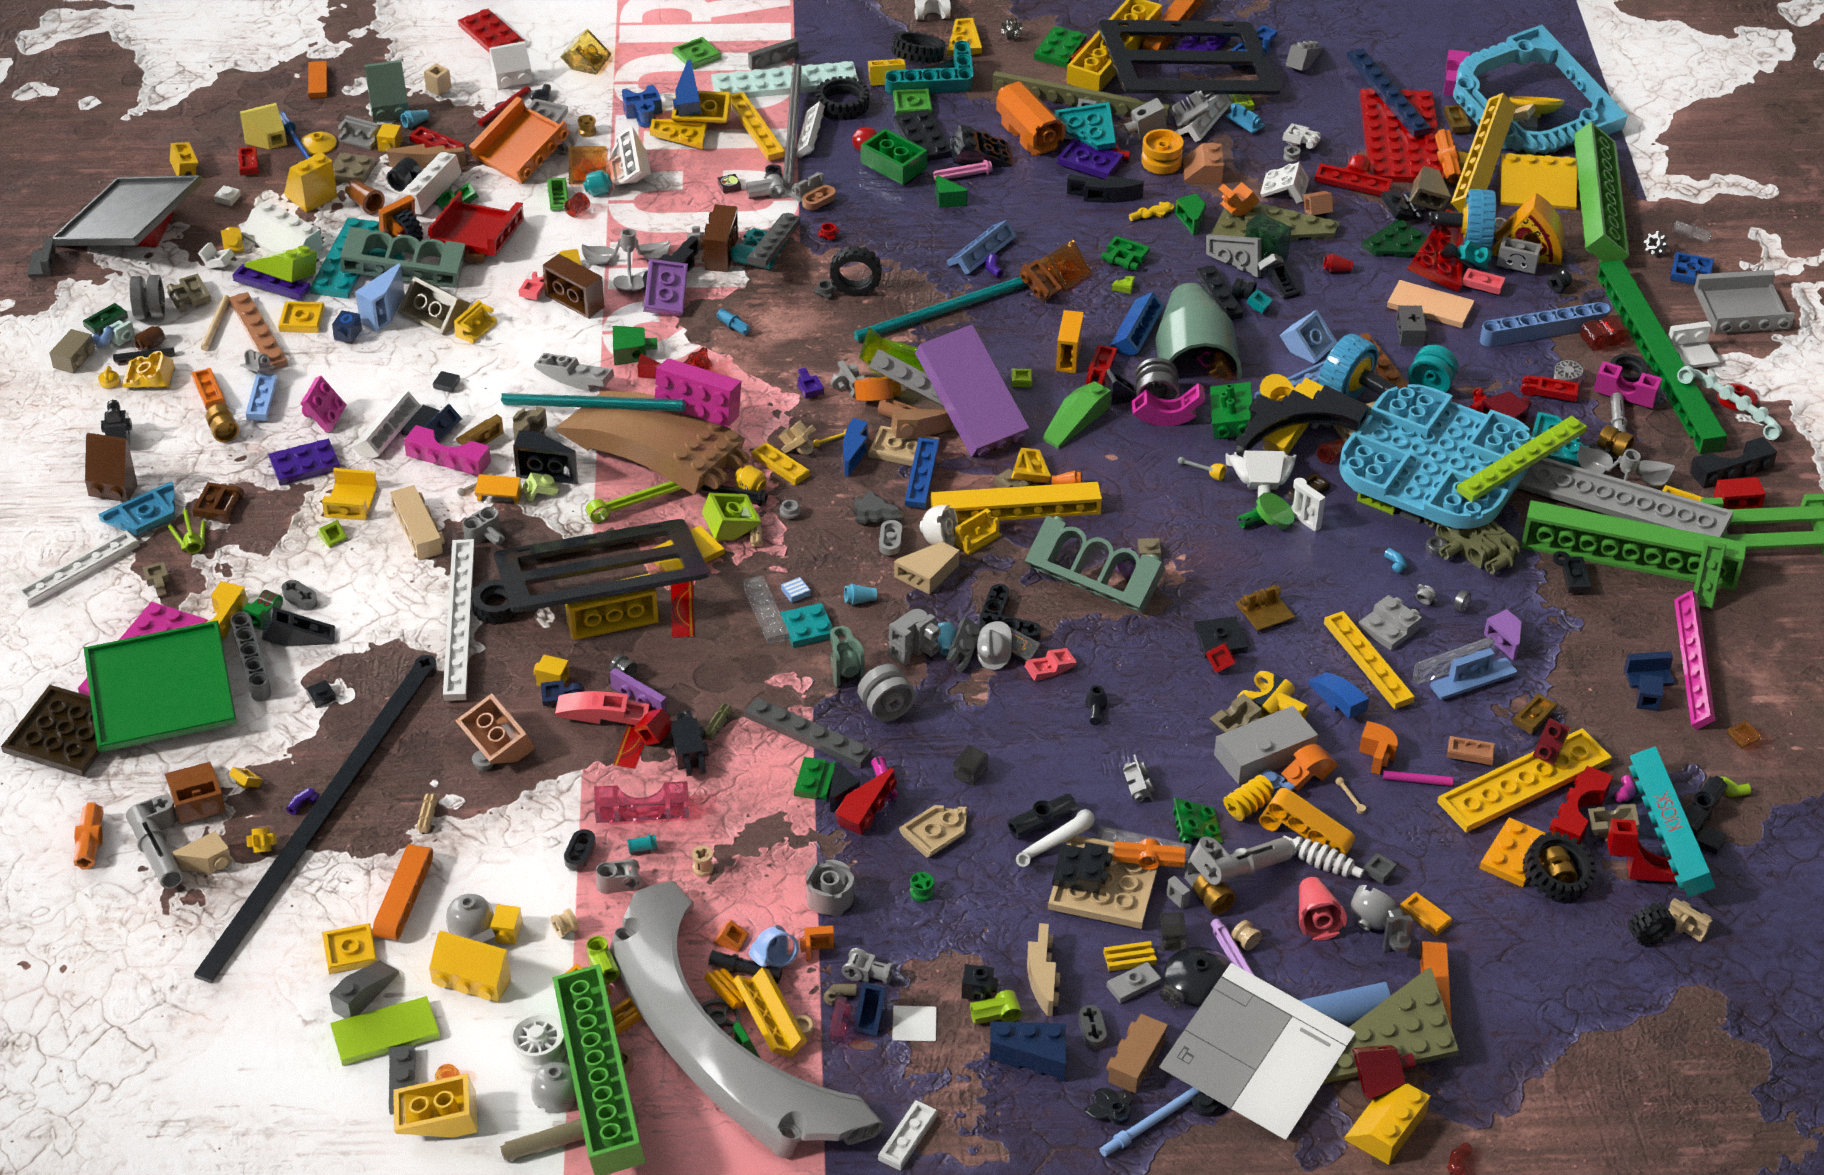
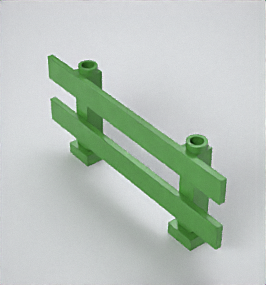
(1810, 511)

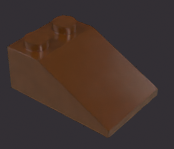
(109, 468)

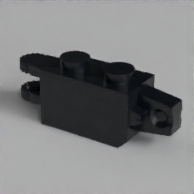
(688, 743)

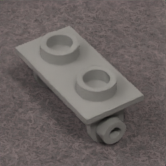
(803, 187)
(257, 362)
(1142, 787)

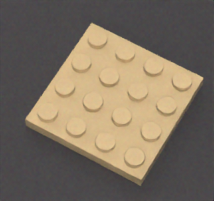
(1119, 901)

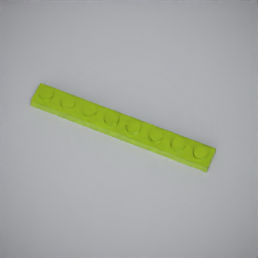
(1521, 458)

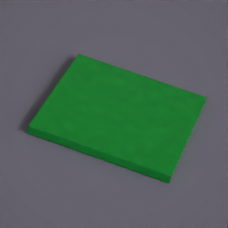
(159, 686)

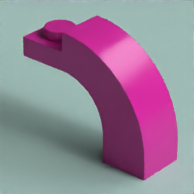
(1168, 412)

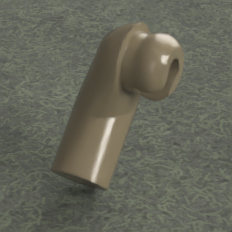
(839, 990)

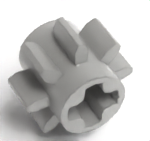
(1656, 243)

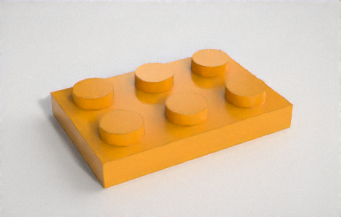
(1508, 851)

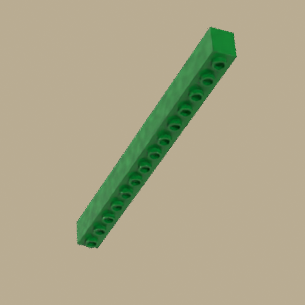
(1661, 357)

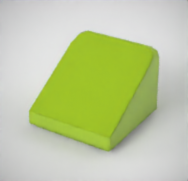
(332, 533)

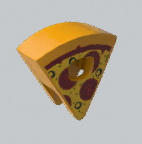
(1536, 223)

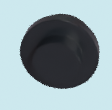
(1204, 1104)

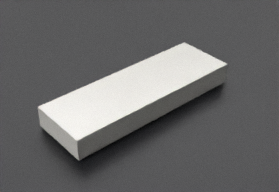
(908, 1135)

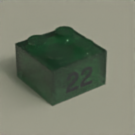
(1273, 234)

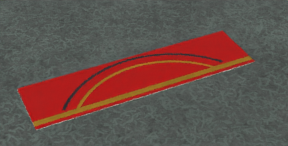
(682, 610)
(629, 749)

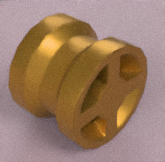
(586, 125)

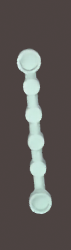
(1770, 431)

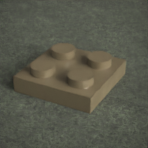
(353, 167)

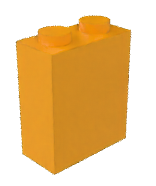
(1069, 341)

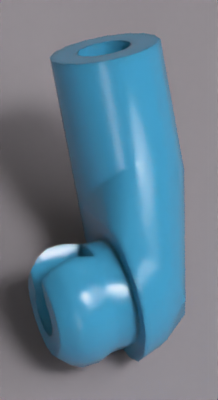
(1398, 559)

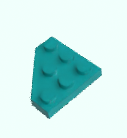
(1090, 124)
(1566, 454)

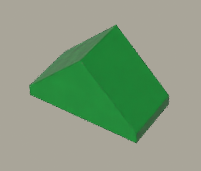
(949, 193)

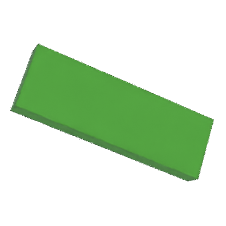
(1709, 572)

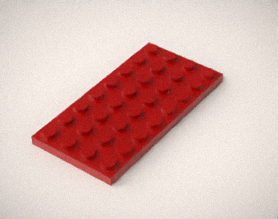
(1390, 145)

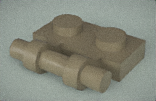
(194, 291)

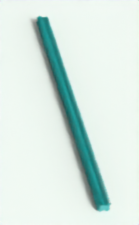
(940, 308)
(593, 402)

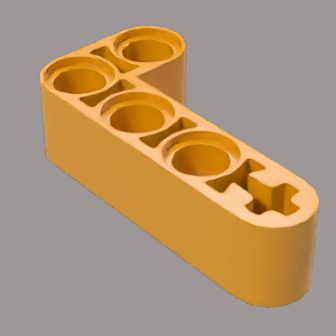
(1305, 820)

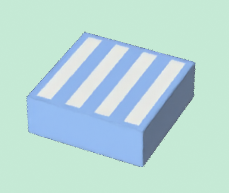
(795, 590)

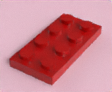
(488, 29)

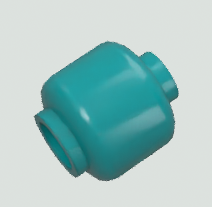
(597, 183)

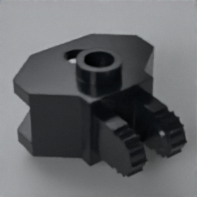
(116, 421)

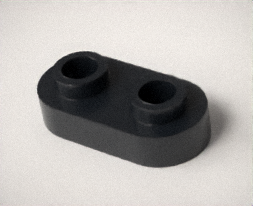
(577, 854)

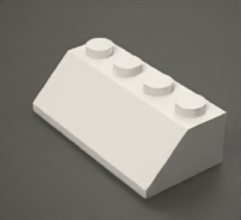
(432, 181)
(279, 230)

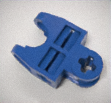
(642, 105)

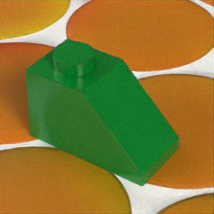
(1191, 212)

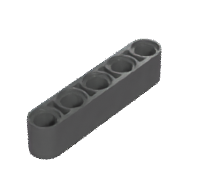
(251, 656)

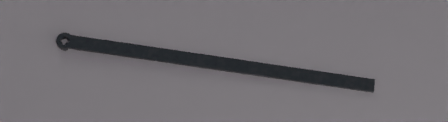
(315, 820)

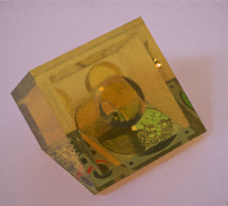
(586, 53)

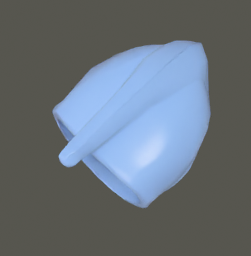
(772, 948)

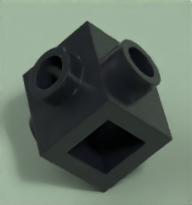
(978, 982)

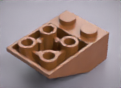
(195, 792)

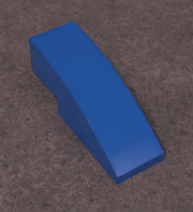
(854, 445)
(1340, 694)

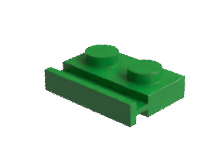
(814, 779)

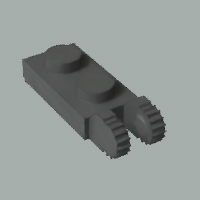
(963, 643)

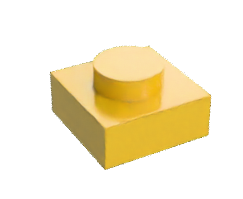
(245, 778)

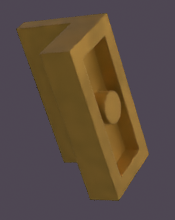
(483, 432)

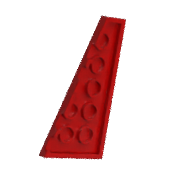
(1433, 264)

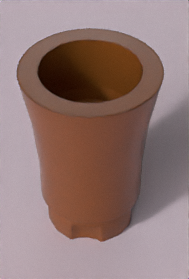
(366, 197)

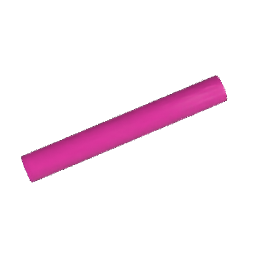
(1418, 778)

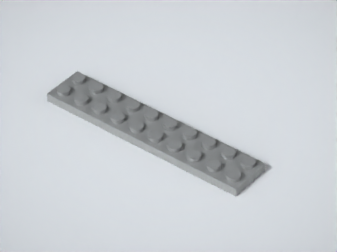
(1623, 498)

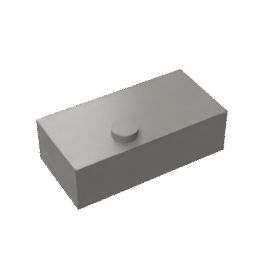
(1263, 744)

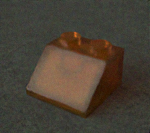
(586, 160)
(1066, 264)

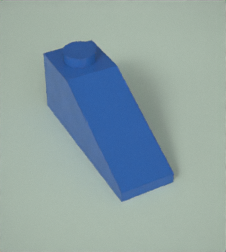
(686, 93)

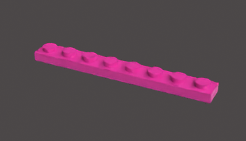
(1694, 660)

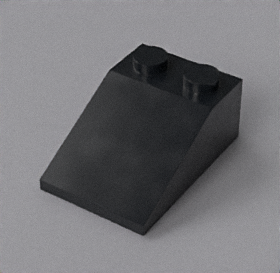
(544, 455)

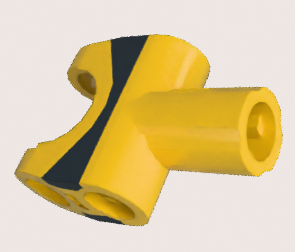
(1274, 695)

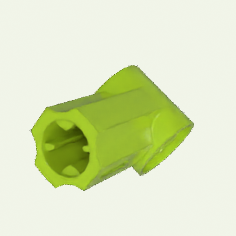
(600, 954)
(1003, 1007)

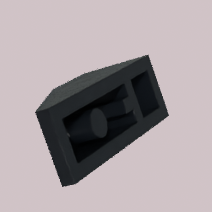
(294, 629)

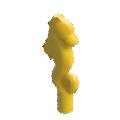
(1158, 210)

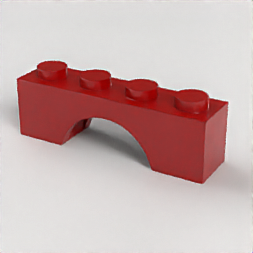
(1589, 790)

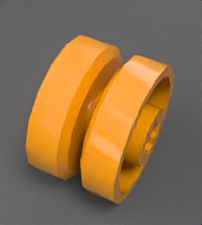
(1162, 151)

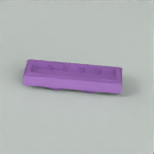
(636, 690)

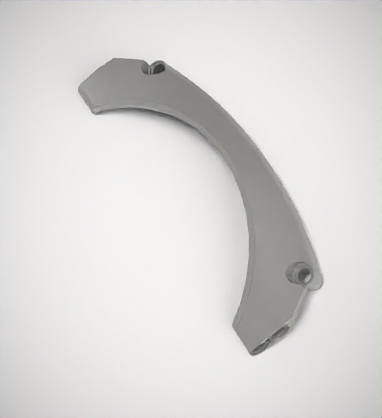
(749, 1090)

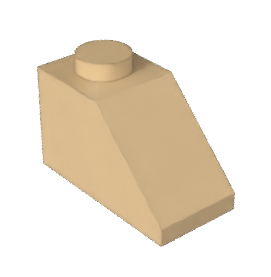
(203, 855)

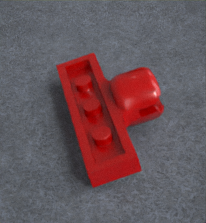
(1354, 176)

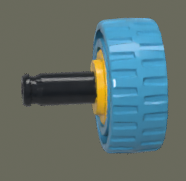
(1476, 219)
(1352, 367)

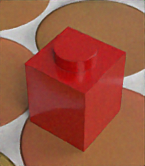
(653, 726)

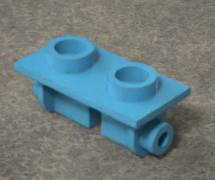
(1248, 120)

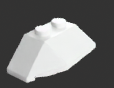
(628, 159)

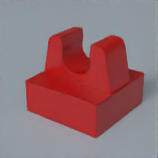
(1220, 657)

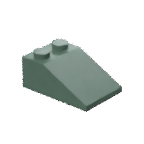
(386, 90)

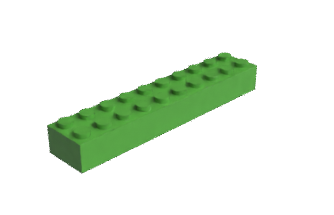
(1601, 194)
(1626, 543)
(598, 1071)

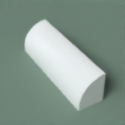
(387, 425)

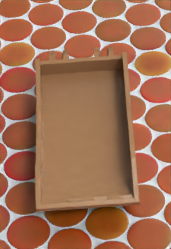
(665, 441)

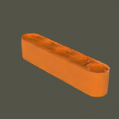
(402, 892)
(1435, 956)

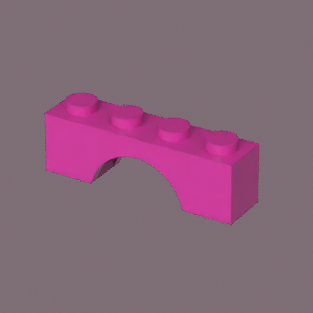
(467, 458)

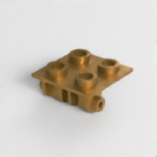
(1264, 608)

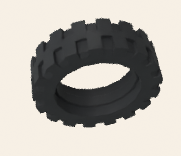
(855, 255)

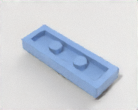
(261, 397)

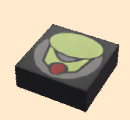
(729, 183)

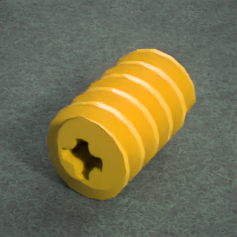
(1249, 797)

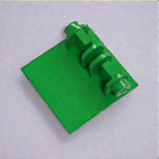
(1195, 821)

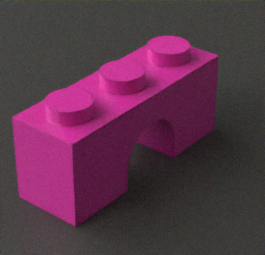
(1454, 59)
(1610, 381)

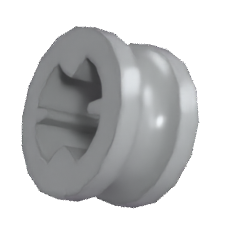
(1291, 153)

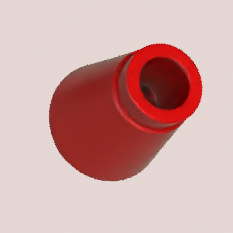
(1336, 263)

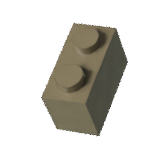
(72, 351)

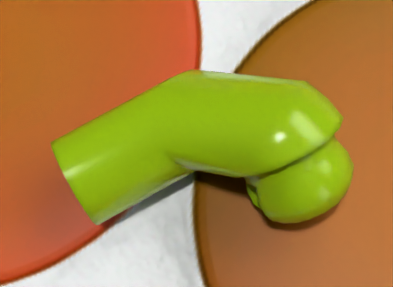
(1736, 790)

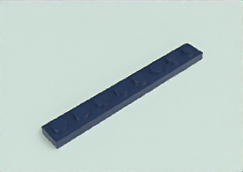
(1388, 92)

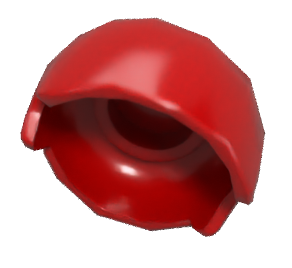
(862, 135)

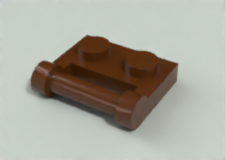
(212, 498)

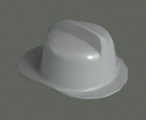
(994, 645)

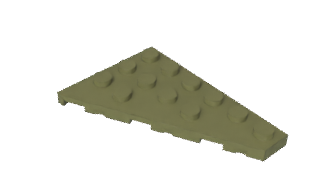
(1302, 224)
(1408, 1020)

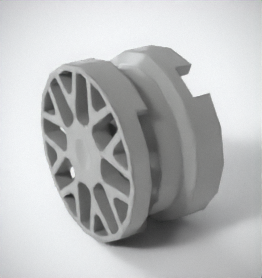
(1568, 373)

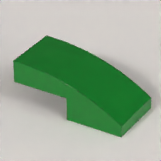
(468, 195)

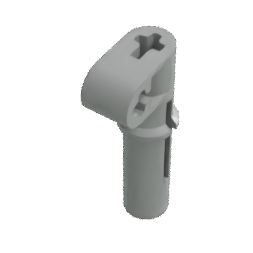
(148, 821)
(1242, 862)

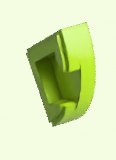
(1124, 285)

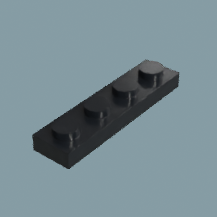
(1218, 289)

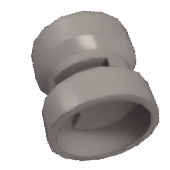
(563, 148)

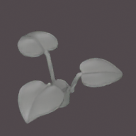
(628, 242)
(1651, 472)

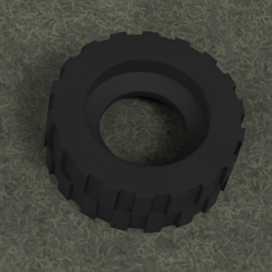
(491, 614)

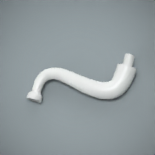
(1078, 825)

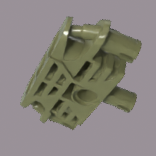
(1481, 546)

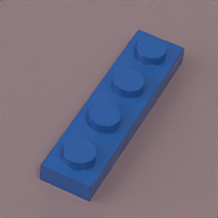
(921, 472)

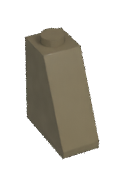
(1430, 189)

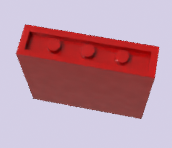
(477, 226)

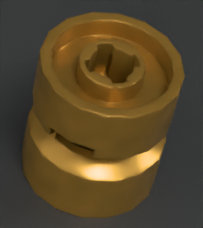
(222, 423)
(1615, 441)
(1558, 864)
(1216, 897)

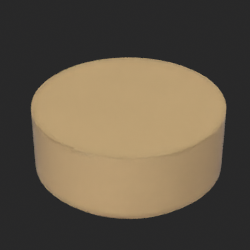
(806, 1025)

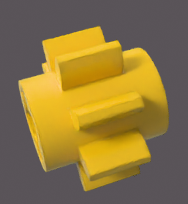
(261, 839)

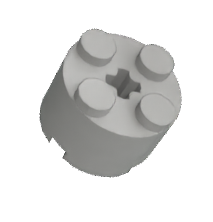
(830, 888)

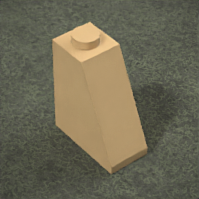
(927, 567)

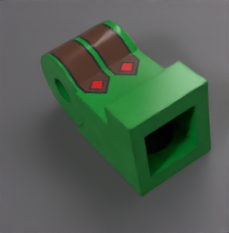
(262, 606)

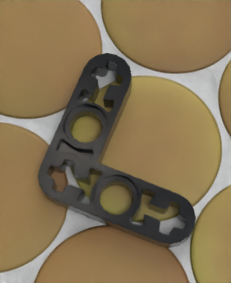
(988, 616)

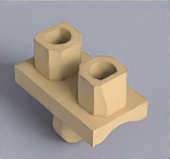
(797, 437)
(1689, 920)

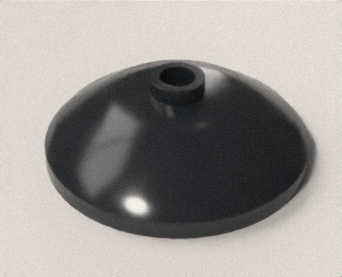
(1194, 981)

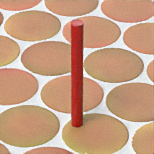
(496, 111)

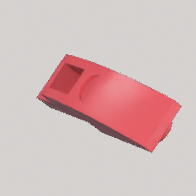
(598, 705)

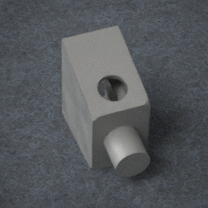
(1146, 118)

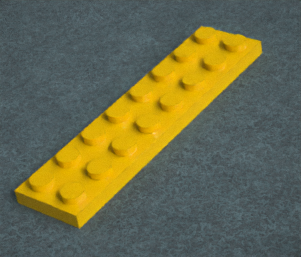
(1521, 782)

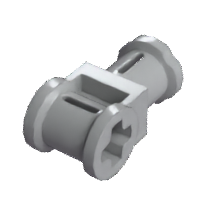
(866, 967)

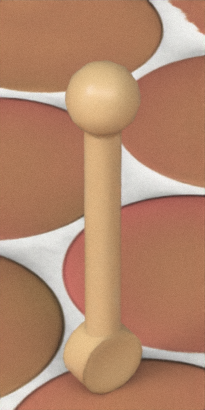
(1360, 807)

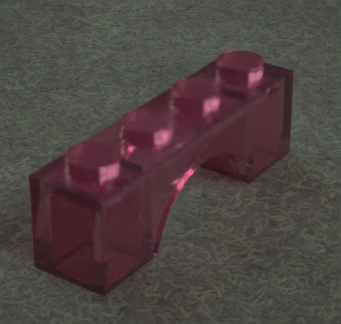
(667, 803)

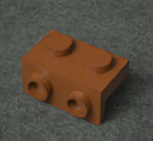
(1039, 280)

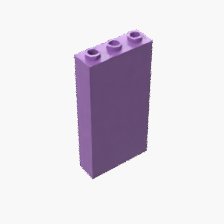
(972, 391)

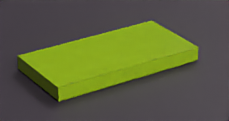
(387, 1027)

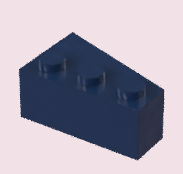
(1030, 1046)

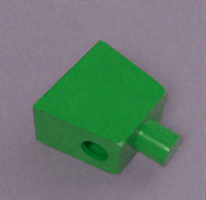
(630, 343)

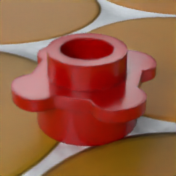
(828, 231)

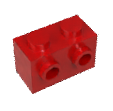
(1740, 493)

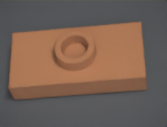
(1471, 750)

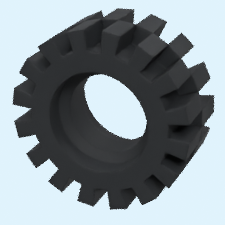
(1651, 924)

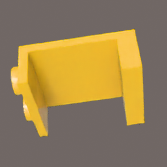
(351, 494)

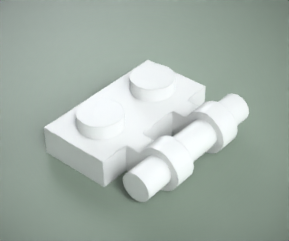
(1299, 134)

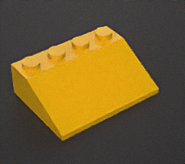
(1530, 174)

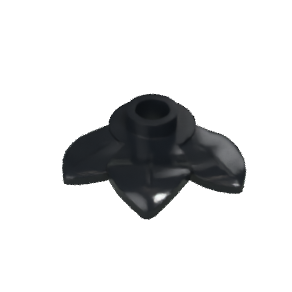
(1111, 1105)

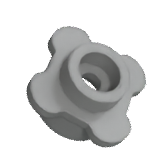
(1426, 594)

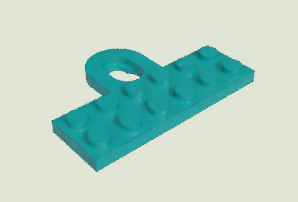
(330, 279)

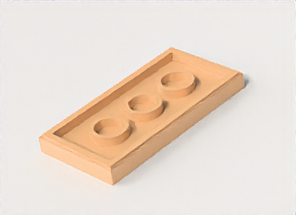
(1436, 304)

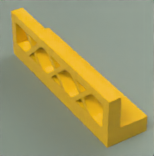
(771, 1013)

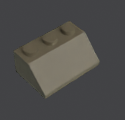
(432, 306)

